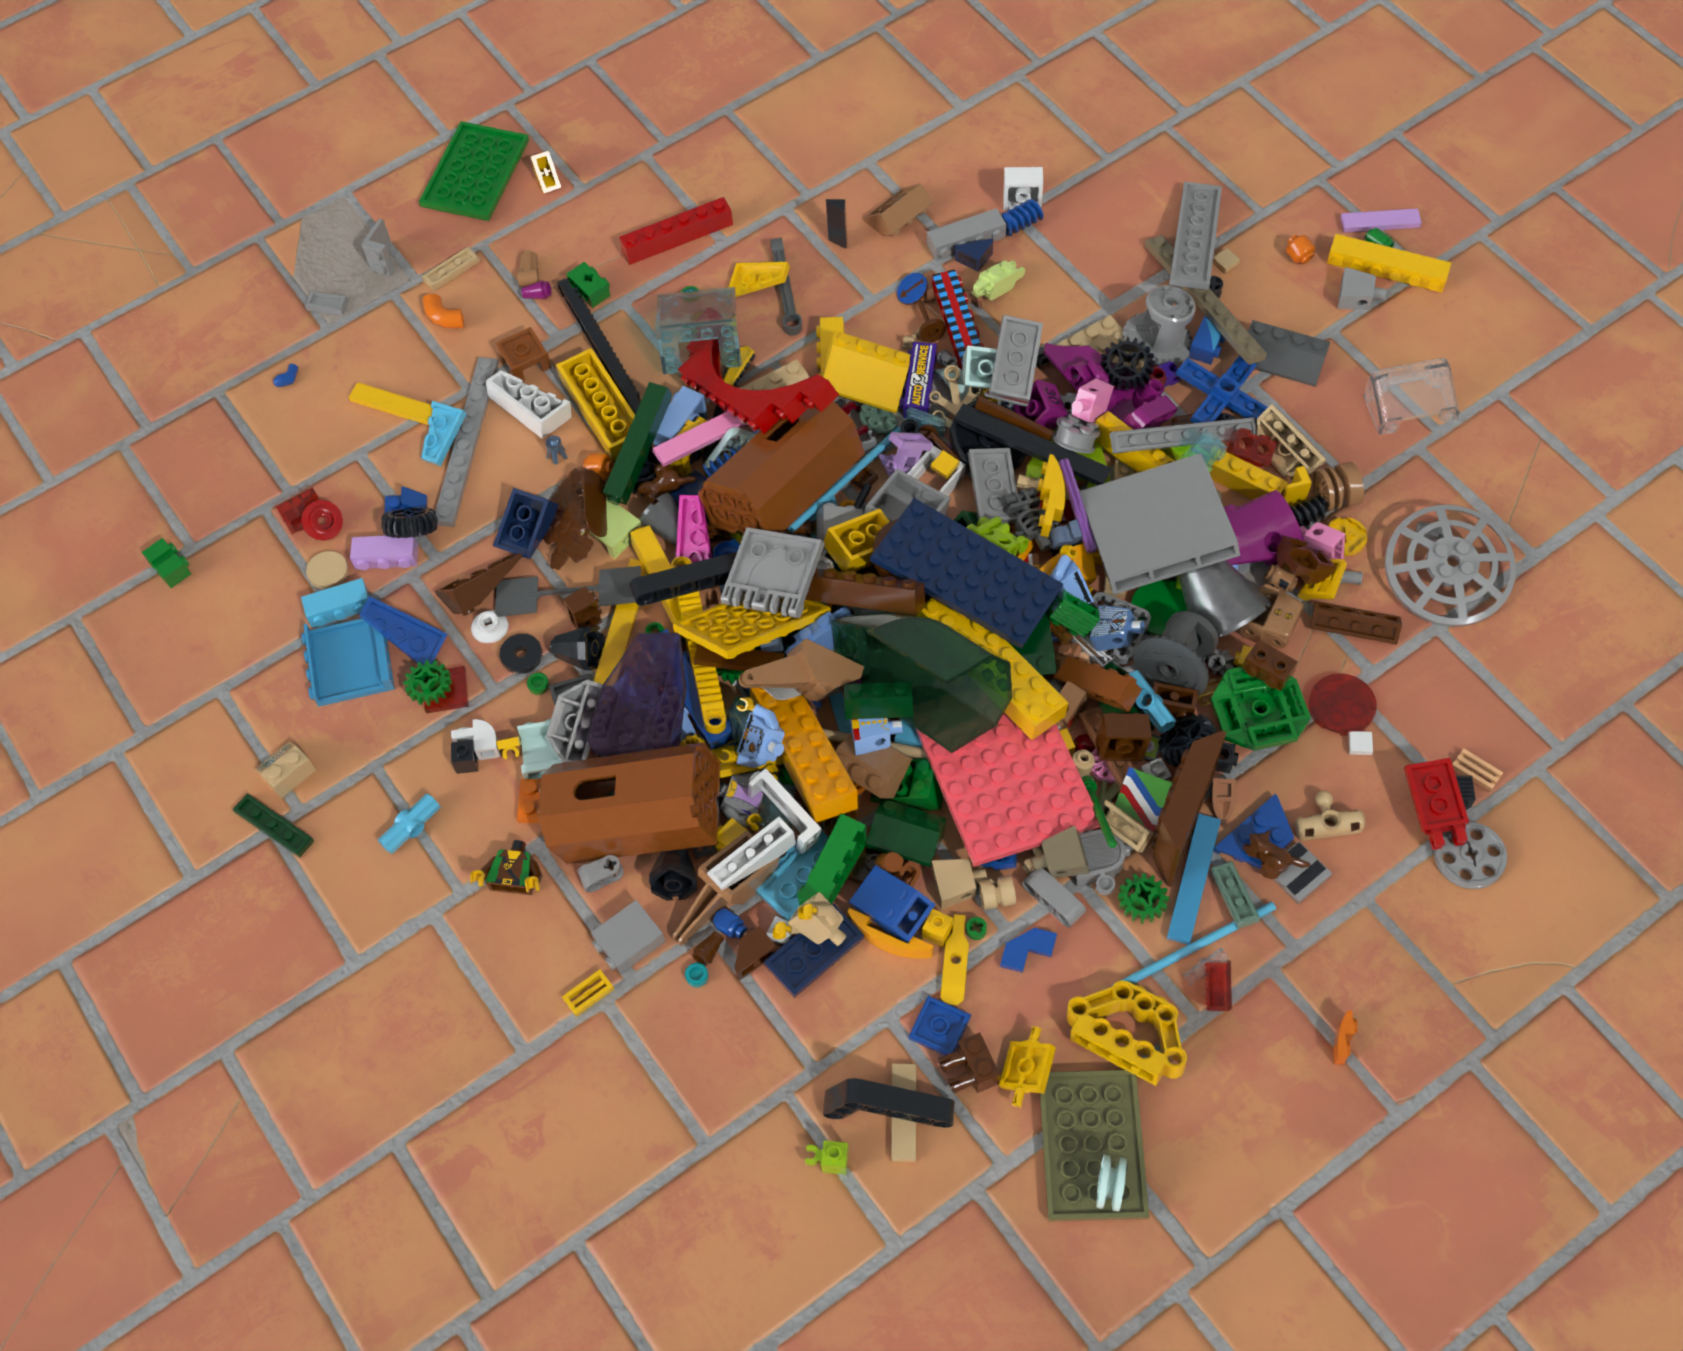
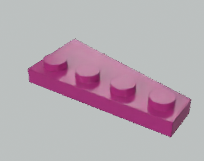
(692, 530)

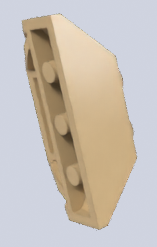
(1292, 446)

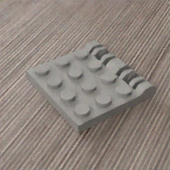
(772, 569)

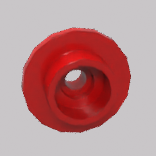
(325, 510)

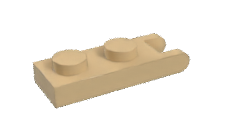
(1127, 827)

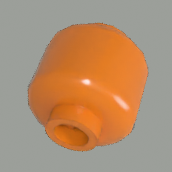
(1300, 249)
(600, 463)

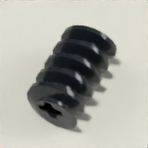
(1309, 510)

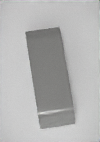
(1054, 897)

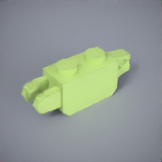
(997, 280)

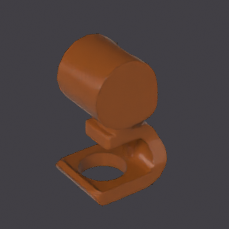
(894, 863)

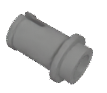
(945, 358)
(1352, 577)

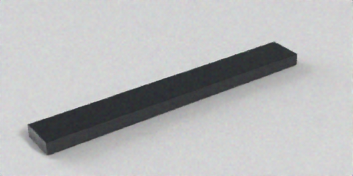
(1030, 443)

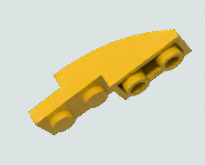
(1052, 494)

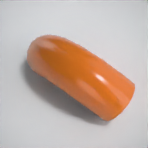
(440, 315)

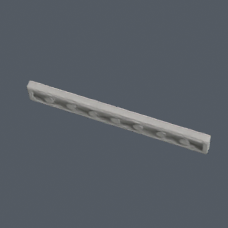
(1176, 435)

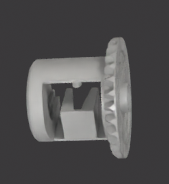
(1164, 324)

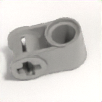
(598, 873)

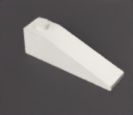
(754, 854)

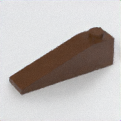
(465, 594)

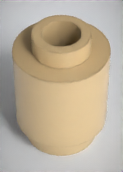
(1084, 762)

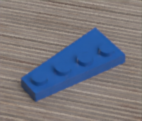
(407, 633)

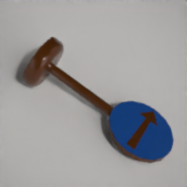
(911, 291)

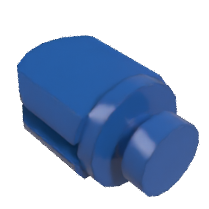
(729, 923)

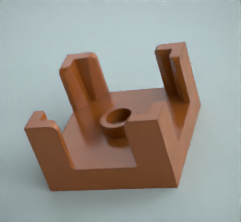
(522, 352)

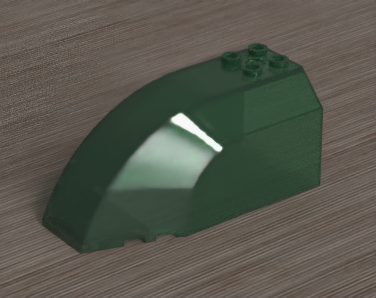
(955, 680)

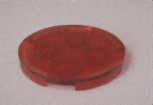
(1342, 704)

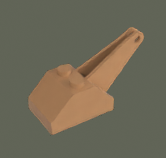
(809, 669)
(735, 894)

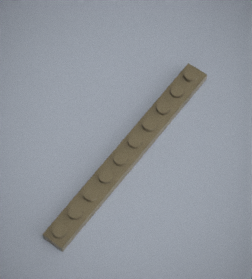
(1211, 307)

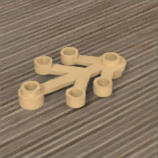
(952, 408)

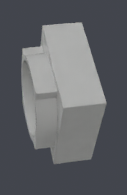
(900, 491)

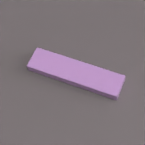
(1381, 219)

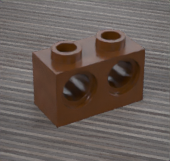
(583, 608)

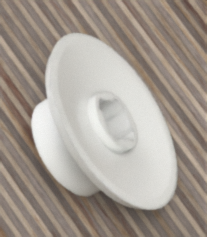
(492, 632)

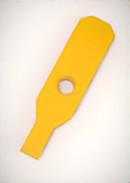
(955, 974)

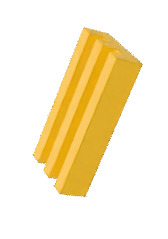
(592, 1000)

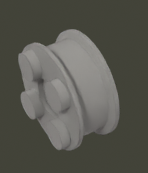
(1076, 434)

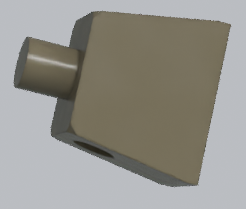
(1063, 854)

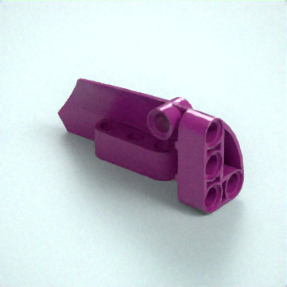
(1135, 408)
(1261, 526)

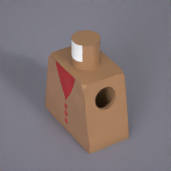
(1077, 703)

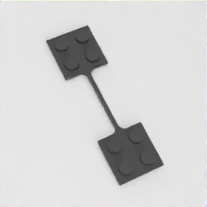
(521, 594)

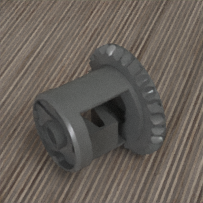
(1181, 650)

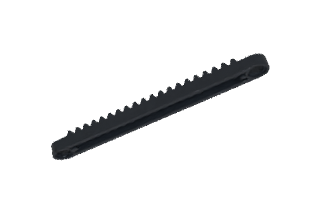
(599, 343)

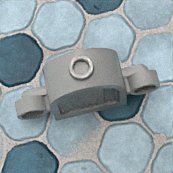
(1102, 861)

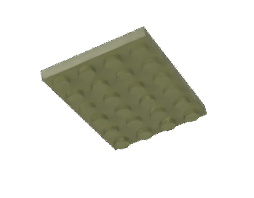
(1081, 1121)

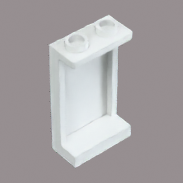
(788, 806)

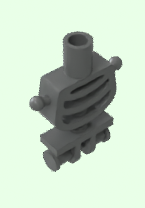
(1023, 503)

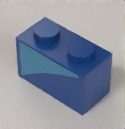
(1206, 343)

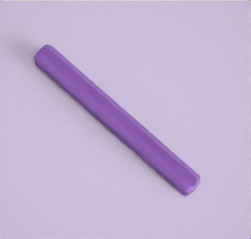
(1077, 506)

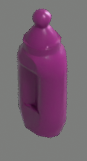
(1097, 370)

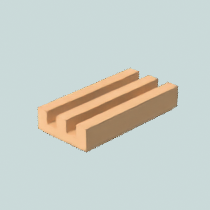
(1479, 767)

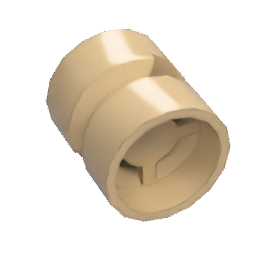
(997, 892)

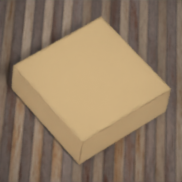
(1226, 260)

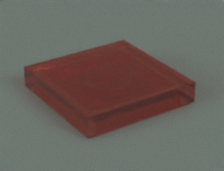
(456, 697)

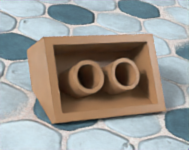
(899, 210)
(875, 771)

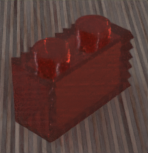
(1218, 985)

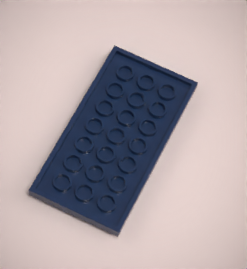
(967, 572)

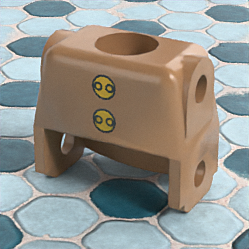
(1276, 622)

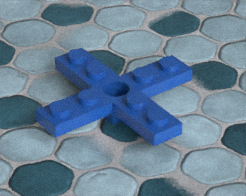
(1217, 397)

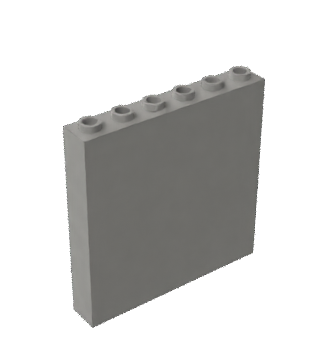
(1159, 523)

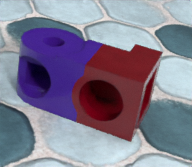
(1165, 374)

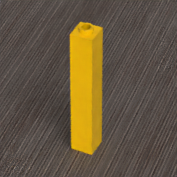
(654, 561)

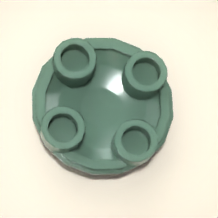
(877, 419)

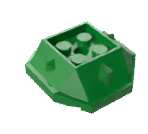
(1236, 713)

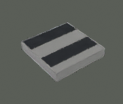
(1300, 881)

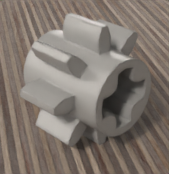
(1220, 661)

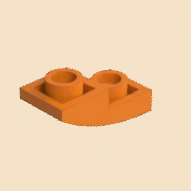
(1345, 1032)

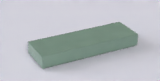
(1235, 894)

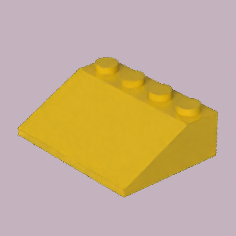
(866, 371)

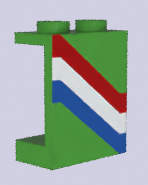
(1143, 797)

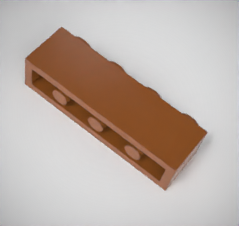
(1100, 683)

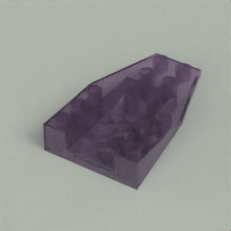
(642, 698)

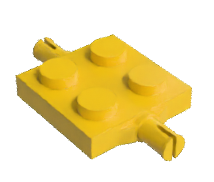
(1027, 1066)

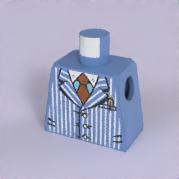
(1115, 628)

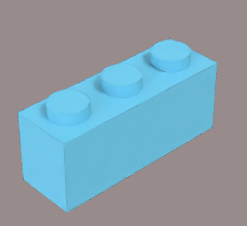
(335, 602)

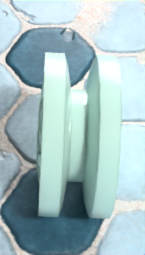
(1111, 1182)

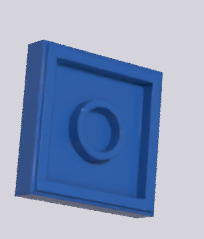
(939, 1026)

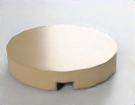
(327, 570)

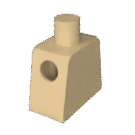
(955, 881)

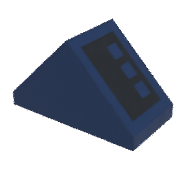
(974, 253)

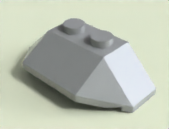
(572, 721)

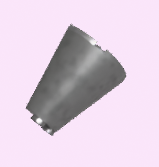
(1222, 596)

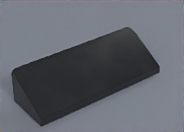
(837, 221)

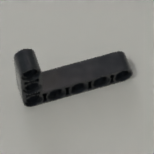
(889, 1101)

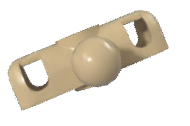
(1341, 819)

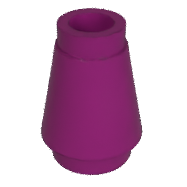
(538, 290)

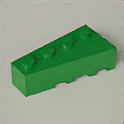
(835, 860)

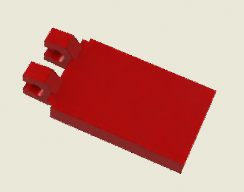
(1438, 801)

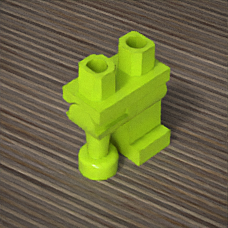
(999, 535)

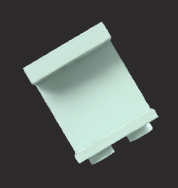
(536, 750)

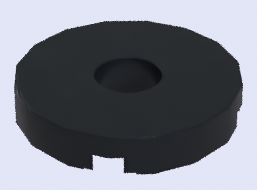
(513, 646)

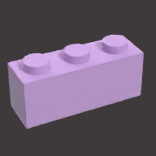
(383, 552)

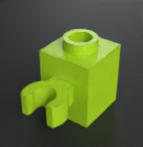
(832, 1157)

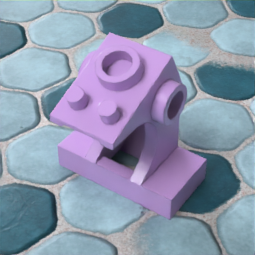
(908, 453)

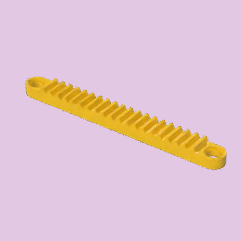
(705, 677)

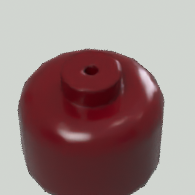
(1083, 742)

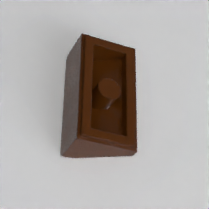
(940, 443)

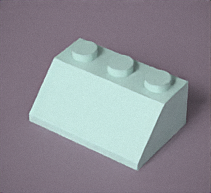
(978, 366)

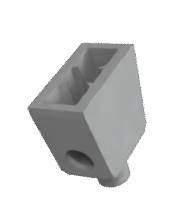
(1358, 290)

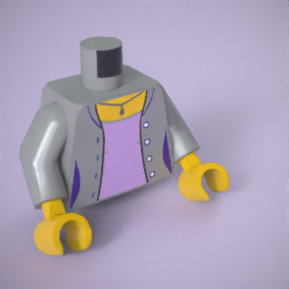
(738, 804)

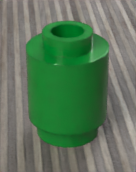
(1379, 237)

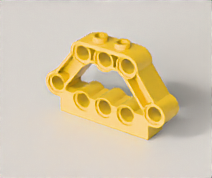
(1107, 1003)

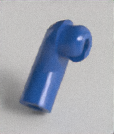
(286, 378)

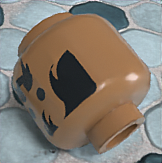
(1280, 578)

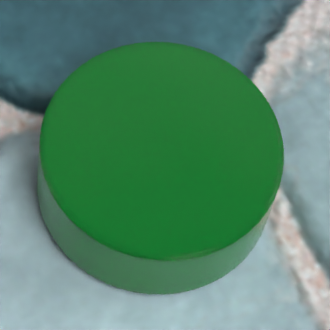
(538, 683)

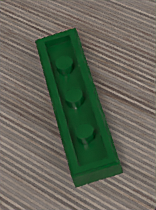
(273, 825)

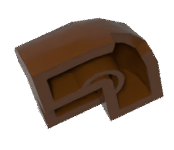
(1303, 561)

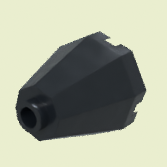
(579, 647)
(673, 875)

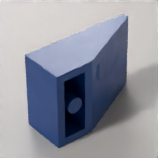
(891, 904)

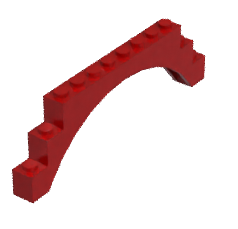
(756, 408)

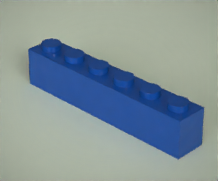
(692, 705)

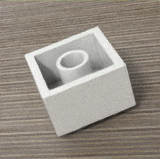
(1022, 185)

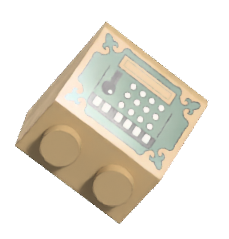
(285, 769)

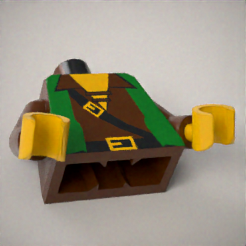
(510, 871)

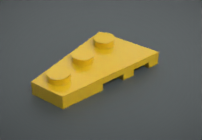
(757, 276)

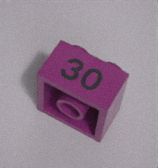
(1044, 405)

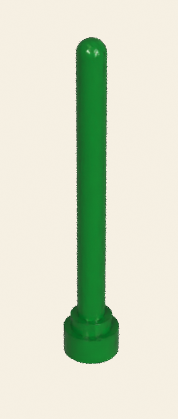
(1091, 787)

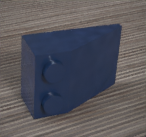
(524, 523)

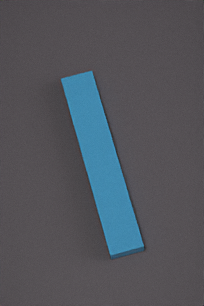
(1193, 879)

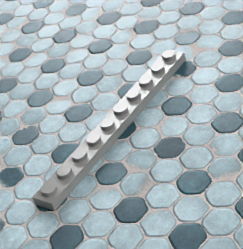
(465, 444)

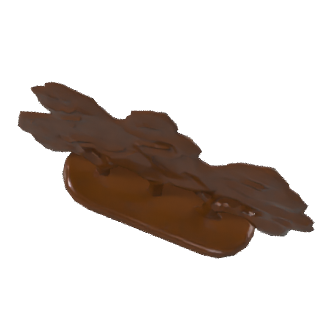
(568, 527)

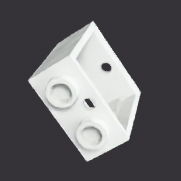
(925, 462)

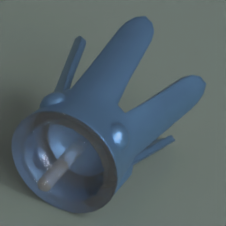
(554, 445)

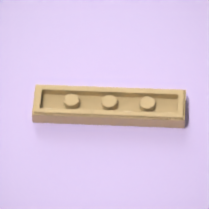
(903, 1131)

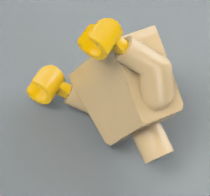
(815, 920)

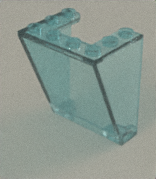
(696, 318)

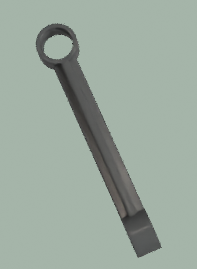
(786, 292)

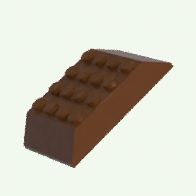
(1184, 803)

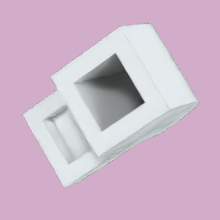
(482, 736)

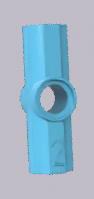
(1156, 709)
(409, 823)

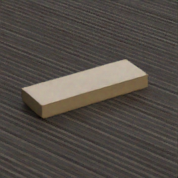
(450, 268)

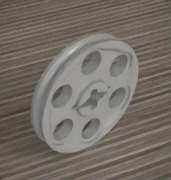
(1475, 865)

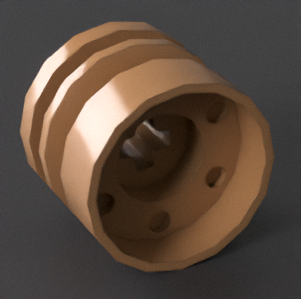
(1339, 485)

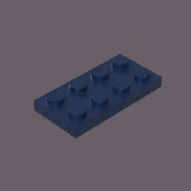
(803, 961)

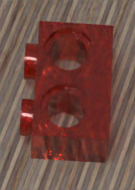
(1250, 452)

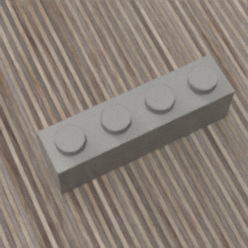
(975, 228)

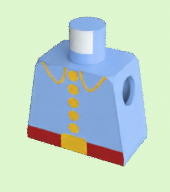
(873, 734)

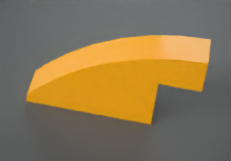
(1085, 562)

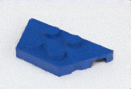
(1267, 817)

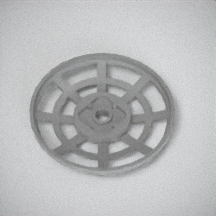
(1448, 575)

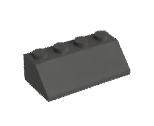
(1289, 353)

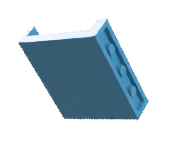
(346, 662)

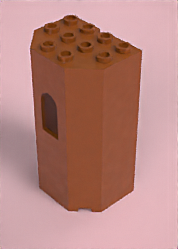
(782, 472)
(658, 805)

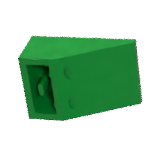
(918, 788)

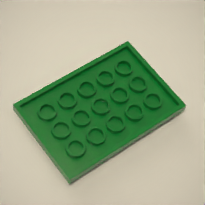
(474, 171)

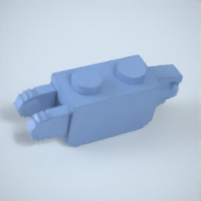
(820, 630)

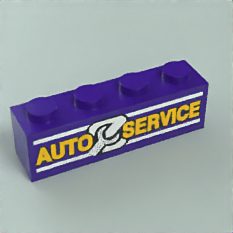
(920, 377)

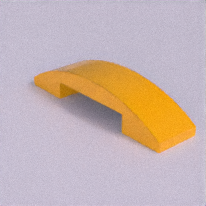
(915, 949)

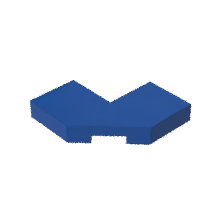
(1033, 941)

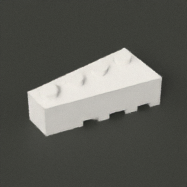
(528, 404)

